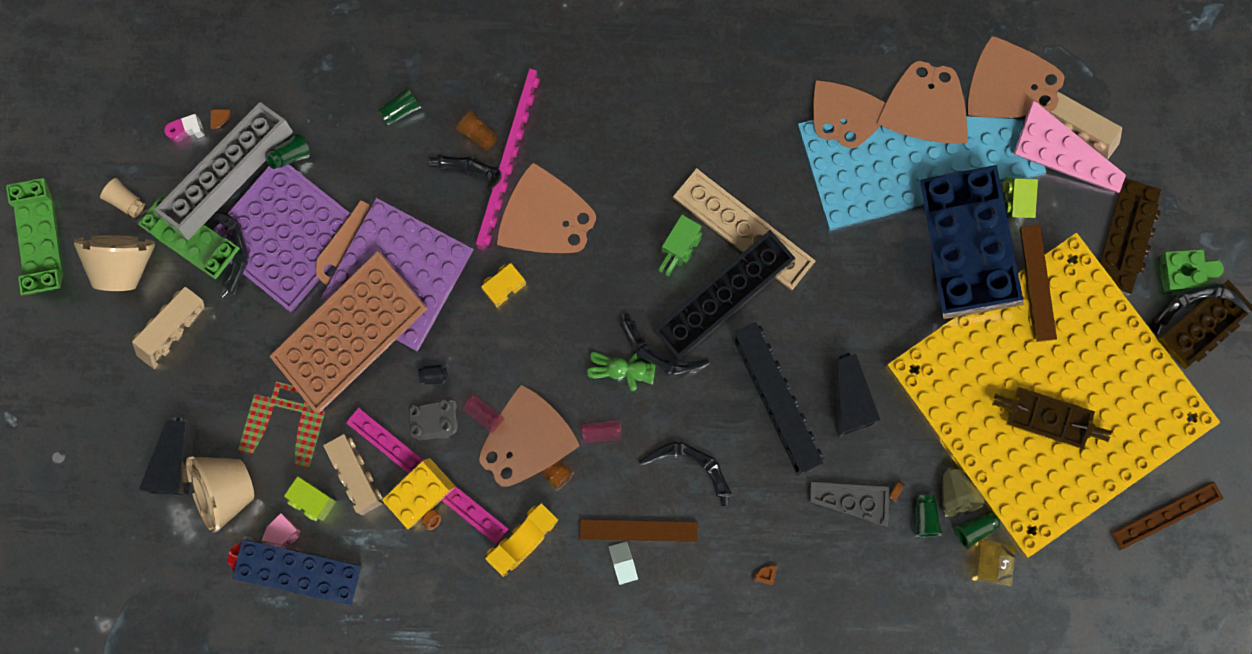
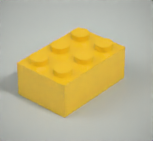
(418, 493)

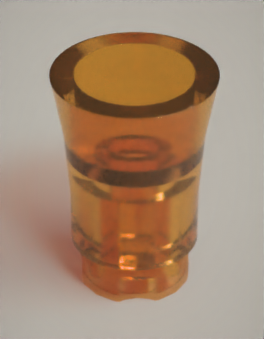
(477, 131)
(557, 475)

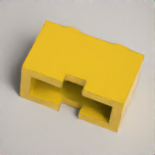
(502, 284)

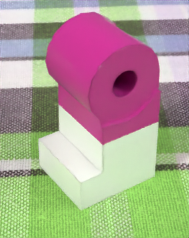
(184, 127)

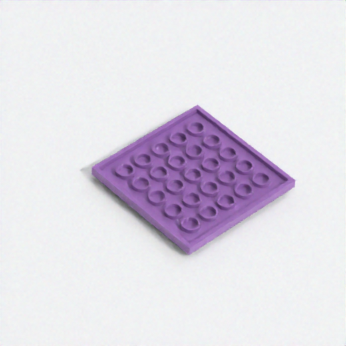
(285, 231)
(417, 251)

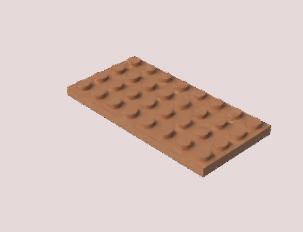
(348, 332)

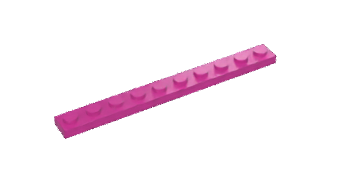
(510, 151)
(409, 461)

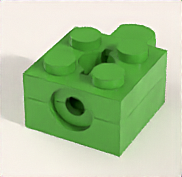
(680, 244)
(1187, 270)

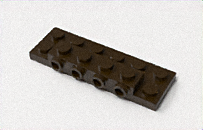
(1130, 233)
(1203, 328)

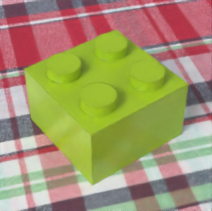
(1020, 196)
(309, 498)

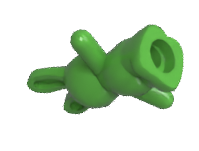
(619, 368)

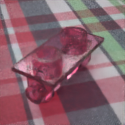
(483, 413)
(601, 432)

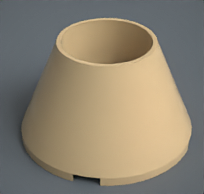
(114, 260)
(220, 488)

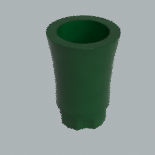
(399, 106)
(288, 152)
(927, 517)
(976, 529)

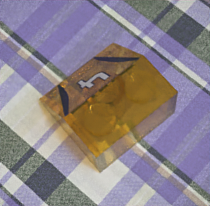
(994, 563)

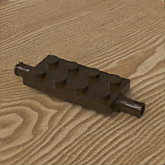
(1051, 418)

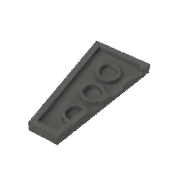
(855, 500)

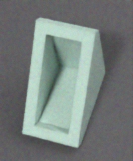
(623, 563)

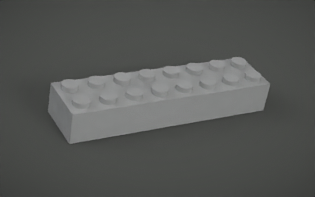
(223, 171)

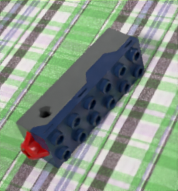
(294, 570)

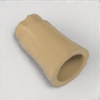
(122, 198)

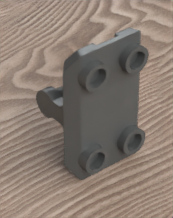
(433, 419)

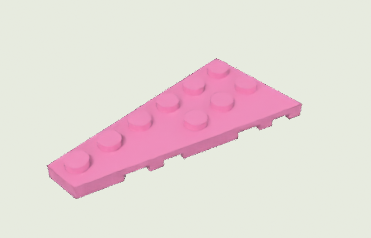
(1057, 147)

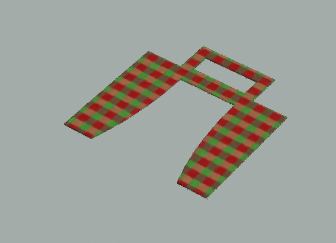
(260, 414)

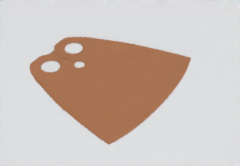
(1005, 80)
(926, 112)
(537, 214)
(532, 434)

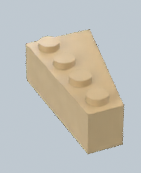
(1088, 125)
(167, 326)
(353, 474)

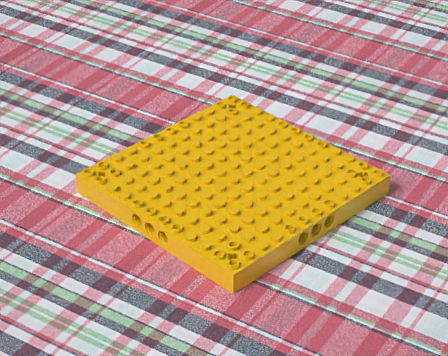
(1099, 362)

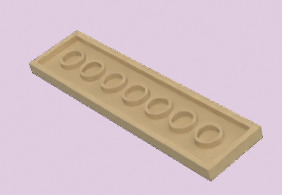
(736, 222)

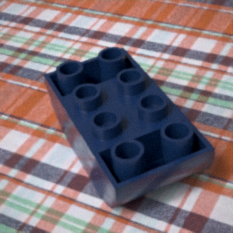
(971, 242)

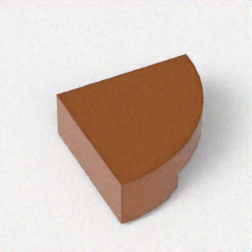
(219, 117)
(766, 575)

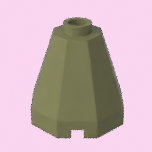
(959, 493)

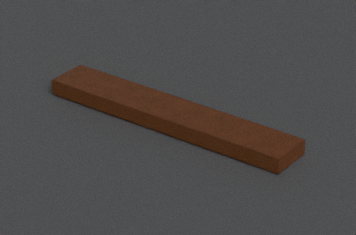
(1038, 283)
(1166, 515)
(639, 530)

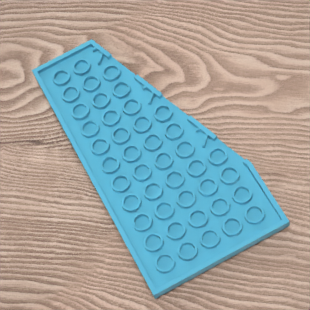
(887, 168)

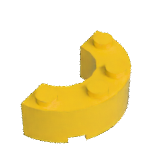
(523, 541)

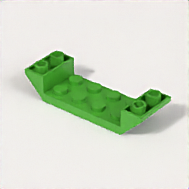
(36, 236)
(203, 249)

